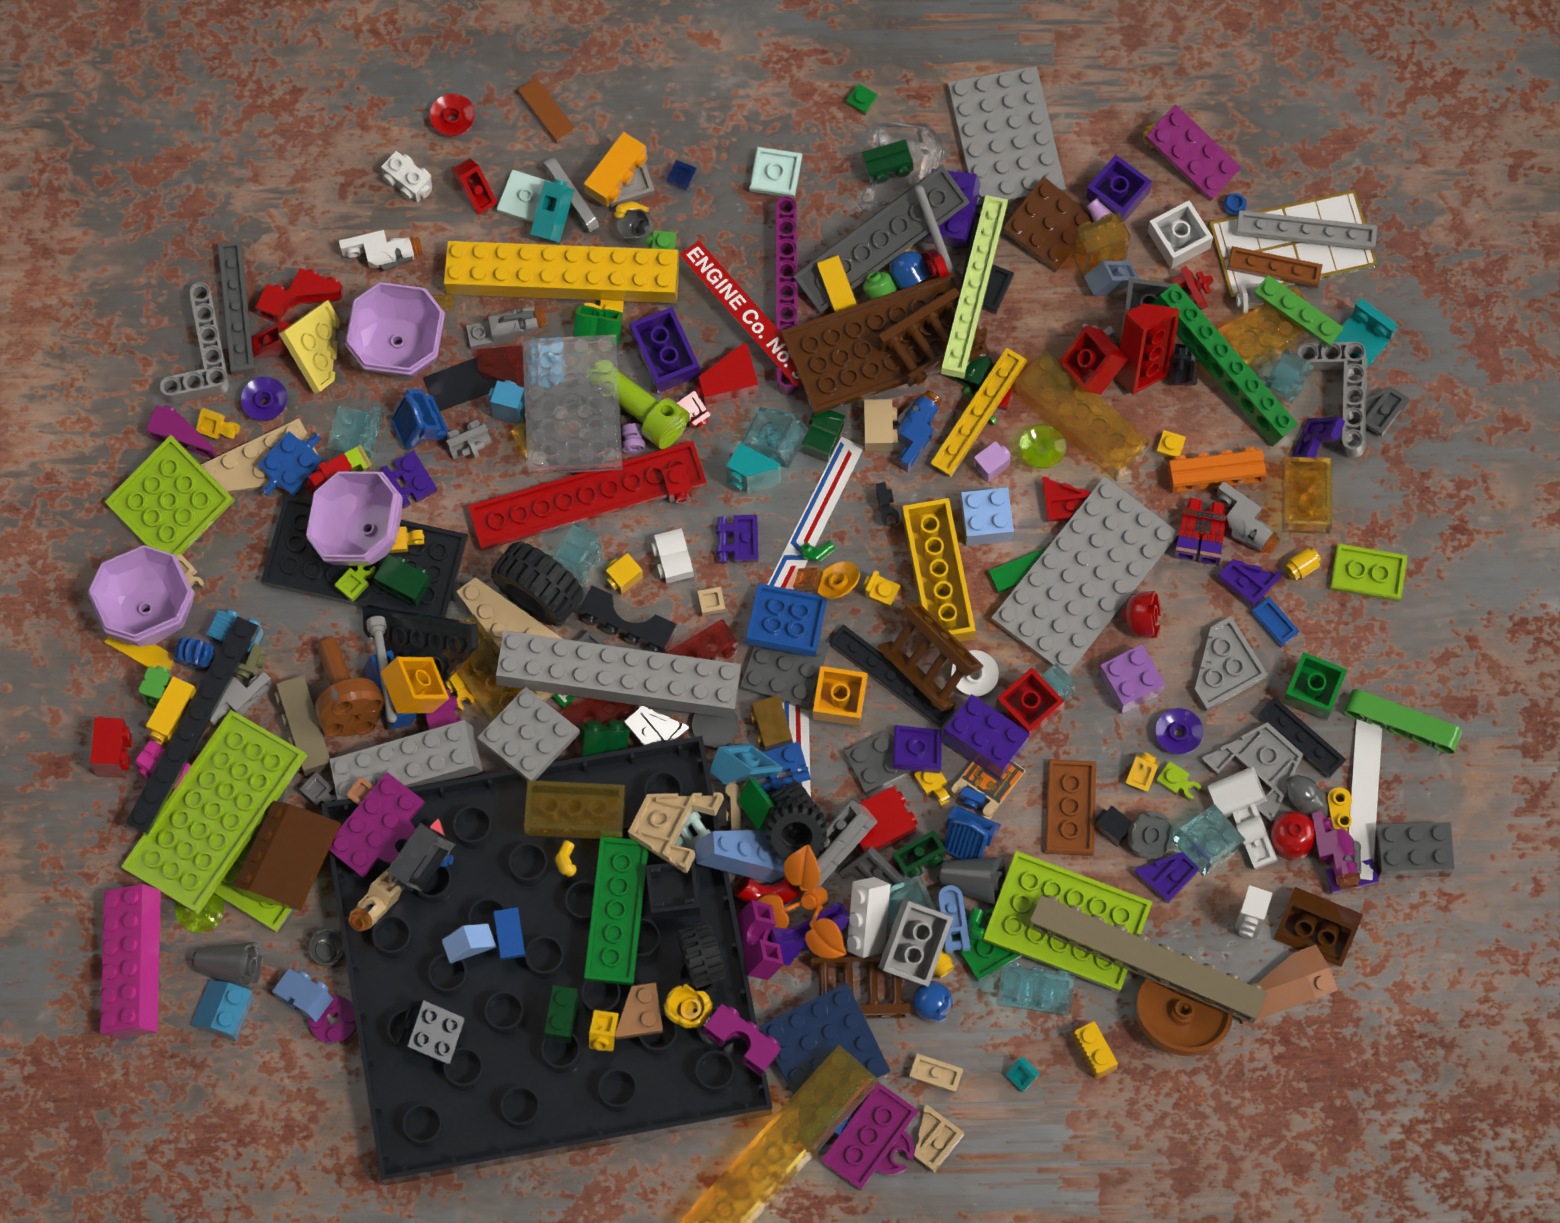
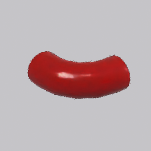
(748, 890)

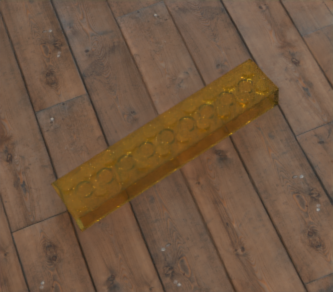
(786, 1142)

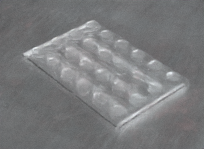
(572, 404)

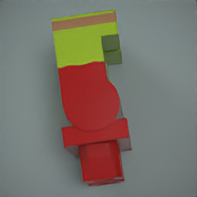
(350, 461)

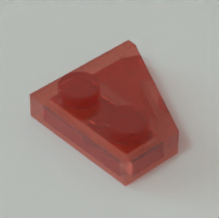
(502, 364)

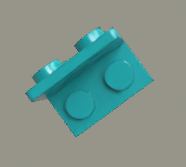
(1369, 328)

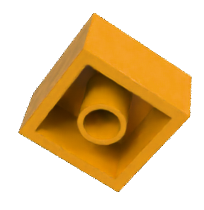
(414, 685)
(840, 696)

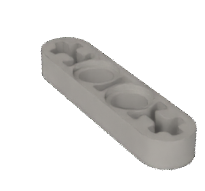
(577, 204)

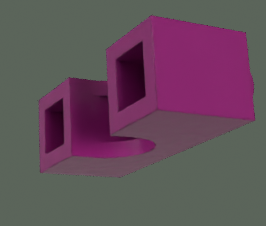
(760, 956)
(728, 1024)

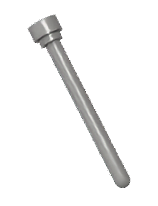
(934, 230)
(377, 626)

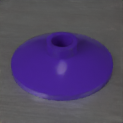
(261, 389)
(1179, 720)

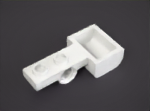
(1238, 797)

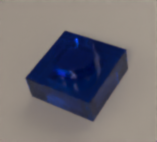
(681, 175)

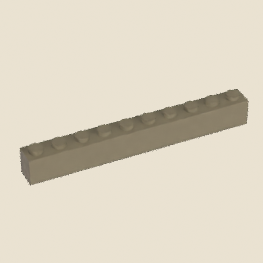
(1147, 959)

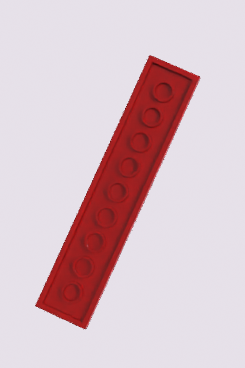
(581, 497)

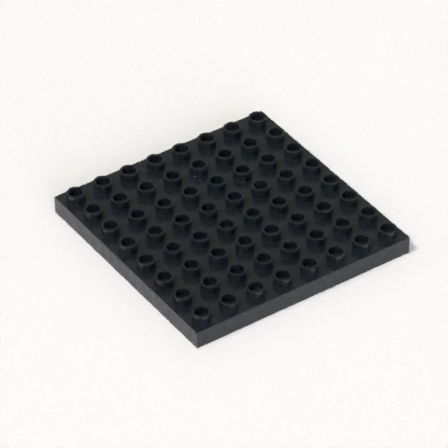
(506, 1085)

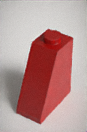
(729, 378)

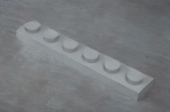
(1306, 230)

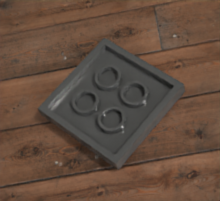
(784, 674)

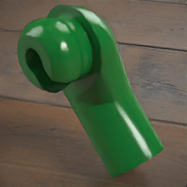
(816, 554)
(973, 925)

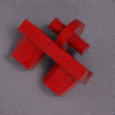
(1187, 279)

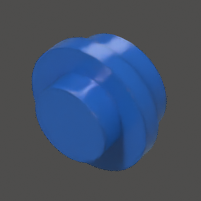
(1234, 203)

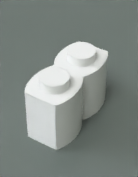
(673, 556)

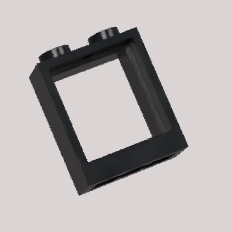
(420, 858)

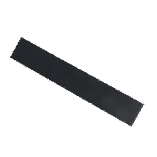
(887, 674)

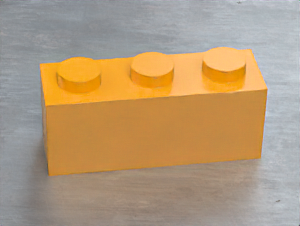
(615, 170)

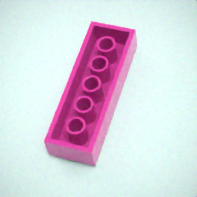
(130, 961)

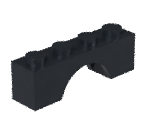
(654, 633)

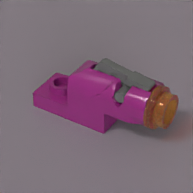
(1339, 850)

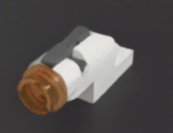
(380, 252)

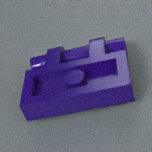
(414, 475)
(745, 539)

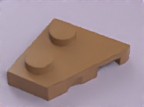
(641, 1013)

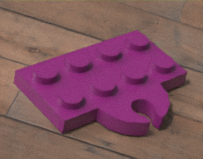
(377, 826)
(873, 1139)

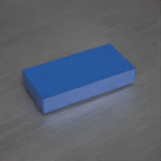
(1274, 622)
(509, 933)

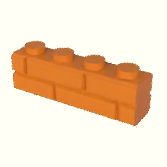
(1211, 471)

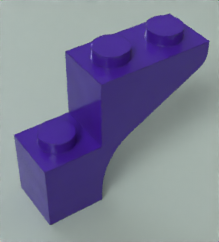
(793, 939)

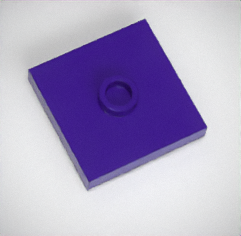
(917, 749)

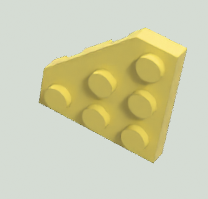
(314, 345)

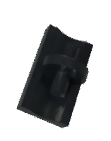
(1184, 366)

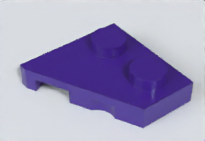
(1168, 875)

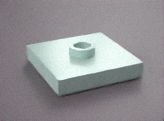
(775, 172)
(521, 196)

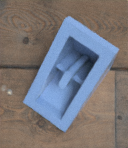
(468, 942)

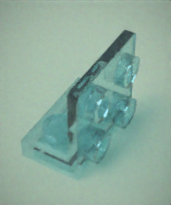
(355, 429)

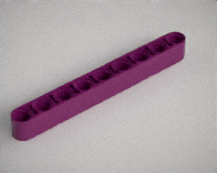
(783, 283)

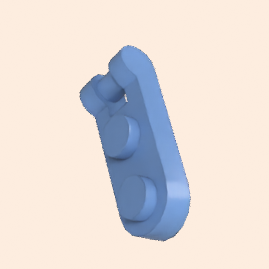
(952, 903)

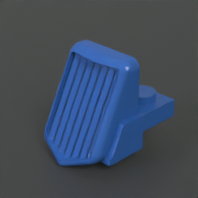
(418, 419)
(968, 834)

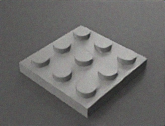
(528, 735)

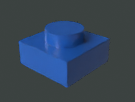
(972, 799)

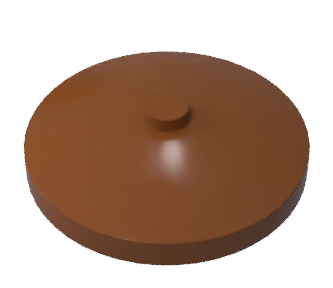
(1178, 1021)

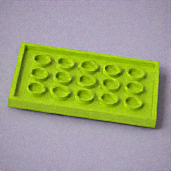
(1019, 896)

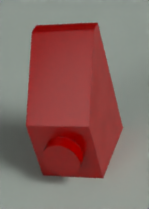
(474, 185)
(269, 343)

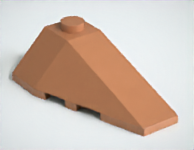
(1296, 981)

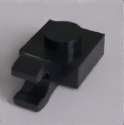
(884, 498)

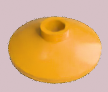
(838, 580)

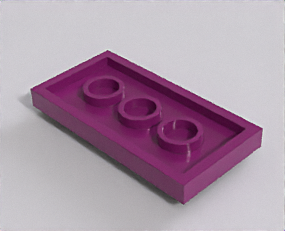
(1192, 152)

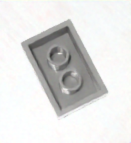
(915, 942)

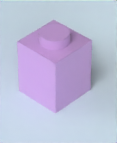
(992, 461)

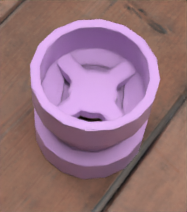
(632, 438)

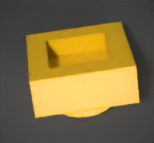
(1170, 444)

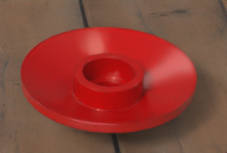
(449, 106)

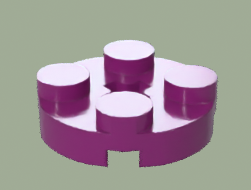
(336, 1032)

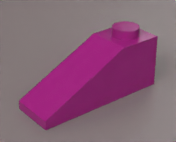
(167, 422)

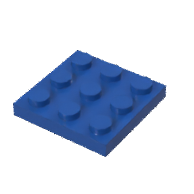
(786, 620)

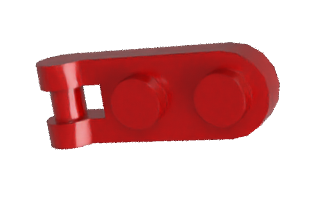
(935, 263)

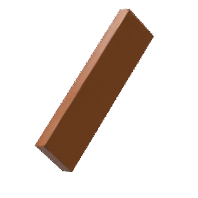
(1276, 266)

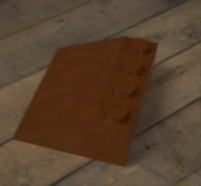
(286, 856)

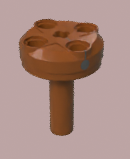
(348, 704)

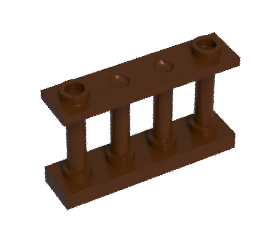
(911, 327)
(949, 649)
(873, 1008)

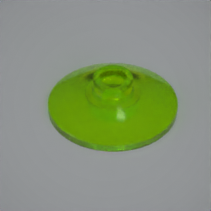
(1042, 436)
(206, 920)

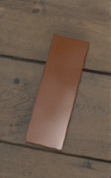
(546, 110)

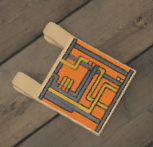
(986, 783)

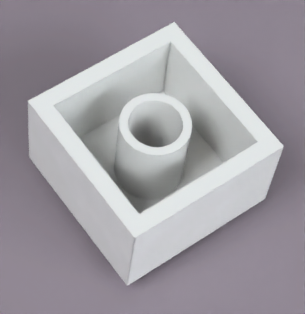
(1180, 234)

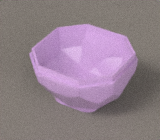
(393, 314)
(346, 511)
(138, 582)

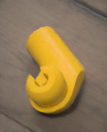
(622, 209)
(563, 860)

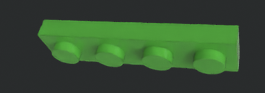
(1298, 311)

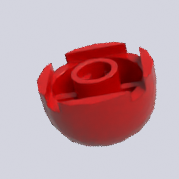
(1143, 614)
(1293, 835)

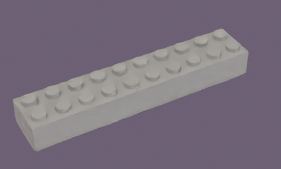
(618, 674)

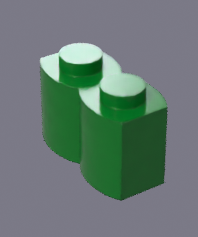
(596, 322)

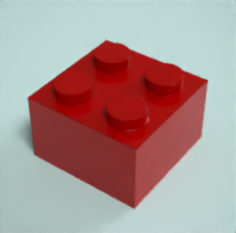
(1093, 360)
(1030, 702)
(110, 747)

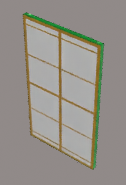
(1335, 259)

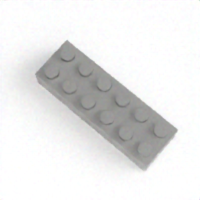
(413, 760)

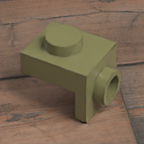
(255, 661)

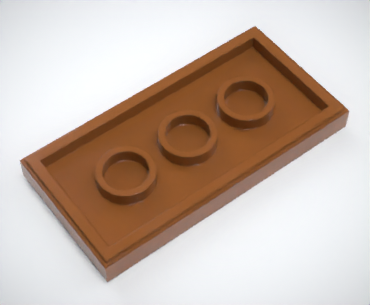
(1070, 807)

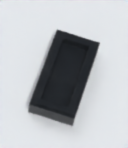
(996, 289)

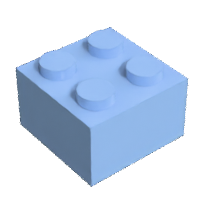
(987, 516)

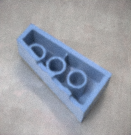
(741, 853)

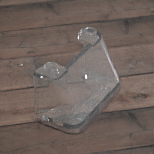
(926, 152)

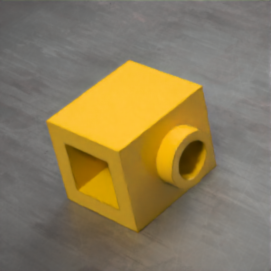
(623, 573)

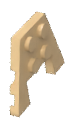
(662, 821)

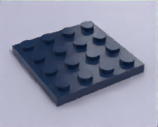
(816, 1029)

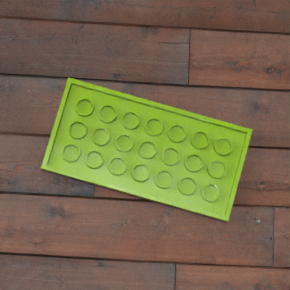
(214, 811)

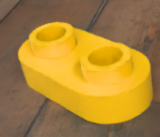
(1339, 810)

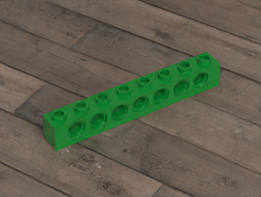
(1227, 367)

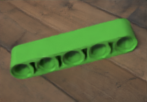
(1403, 721)

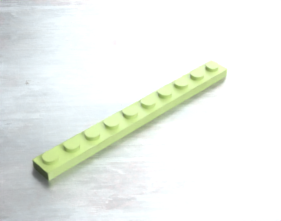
(974, 287)

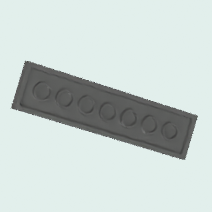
(885, 235)

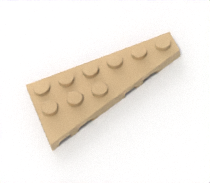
(501, 615)

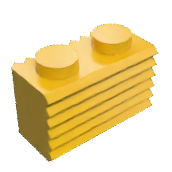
(1095, 1050)

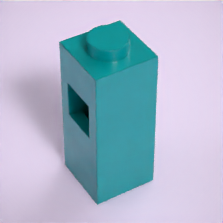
(552, 210)

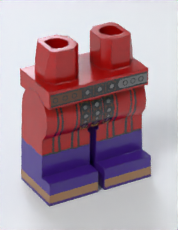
(1203, 525)

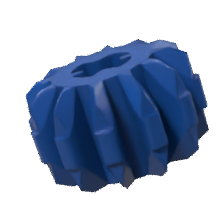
(194, 653)

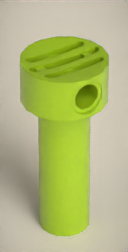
(661, 420)

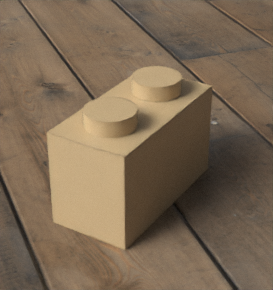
(879, 425)

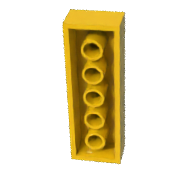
(938, 566)

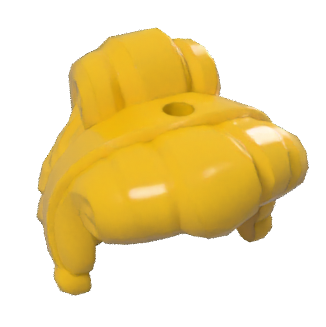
(682, 1003)

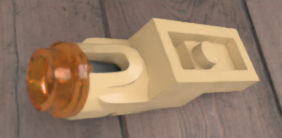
(375, 904)

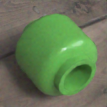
(878, 285)

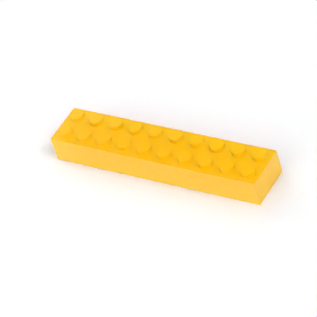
(562, 272)

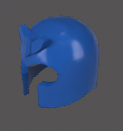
(908, 269)
(932, 1002)

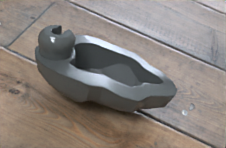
(1306, 795)

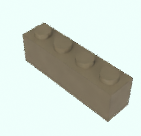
(304, 725)

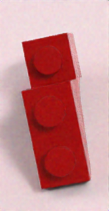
(306, 289)

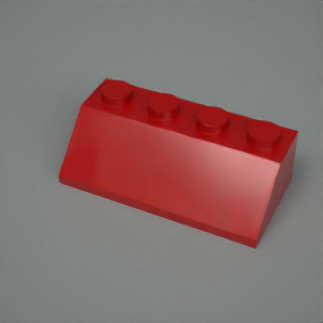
(1148, 345)

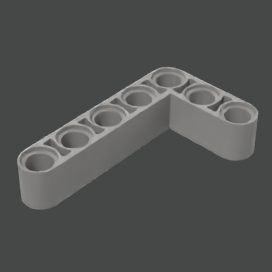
(208, 349)
(1350, 387)

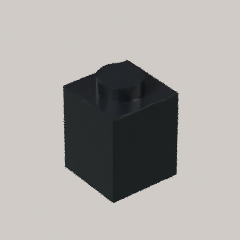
(1113, 825)

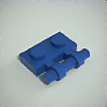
(791, 759)

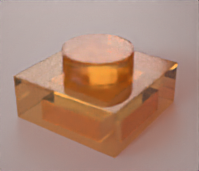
(808, 579)

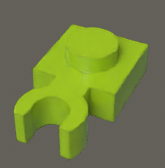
(354, 583)
(1175, 779)

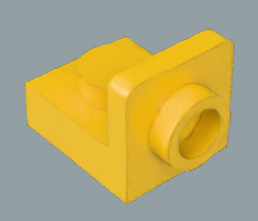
(881, 590)
(1143, 771)
(603, 1030)

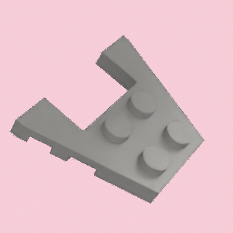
(1270, 756)

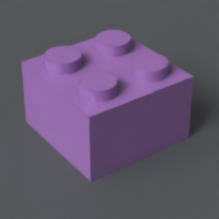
(1131, 678)

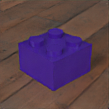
(1119, 187)

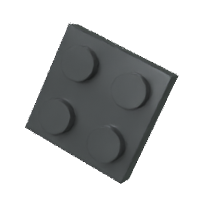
(873, 762)

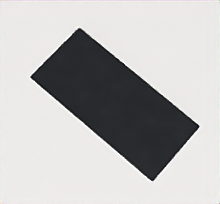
(458, 384)

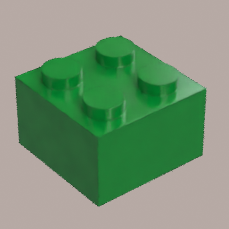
(1315, 685)

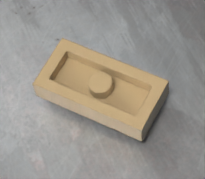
(936, 1073)

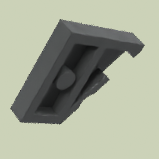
(1383, 409)

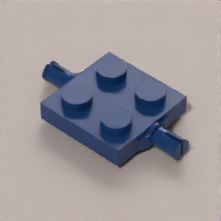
(290, 463)

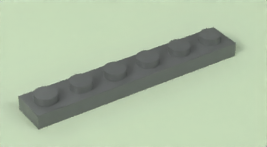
(236, 307)

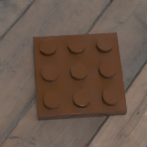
(1047, 224)

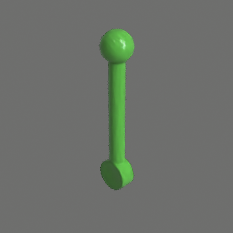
(969, 392)

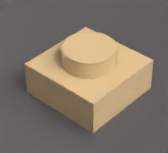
(711, 601)

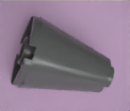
(975, 877)
(230, 963)

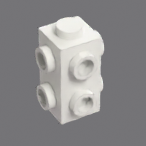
(411, 180)

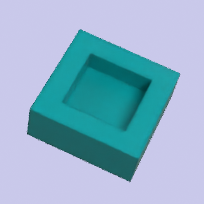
(1022, 1074)

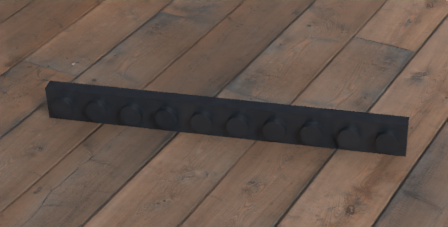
(192, 726)

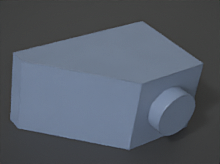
(1110, 277)

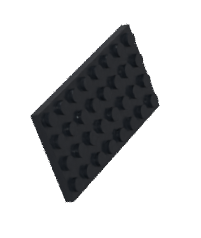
(299, 568)

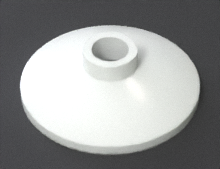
(987, 676)

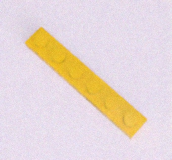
(978, 412)

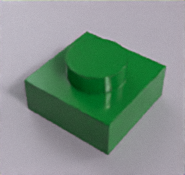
(862, 99)

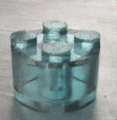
(1287, 376)

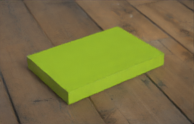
(1368, 572)

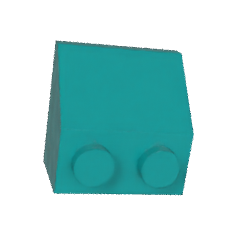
(751, 470)

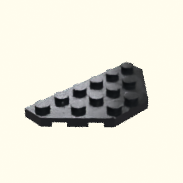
(423, 635)

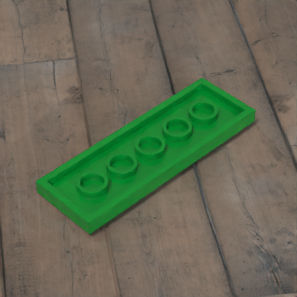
(616, 911)

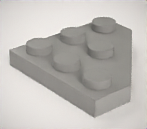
(1226, 665)

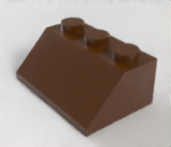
(1318, 922)

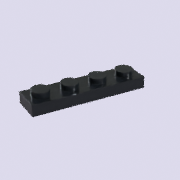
(1302, 737)

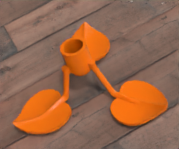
(803, 870)

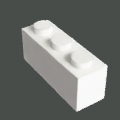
(1252, 912)
(868, 917)

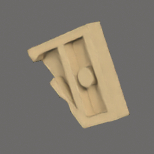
(935, 1139)

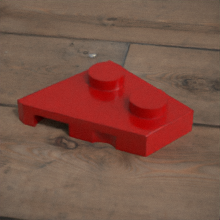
(1062, 499)

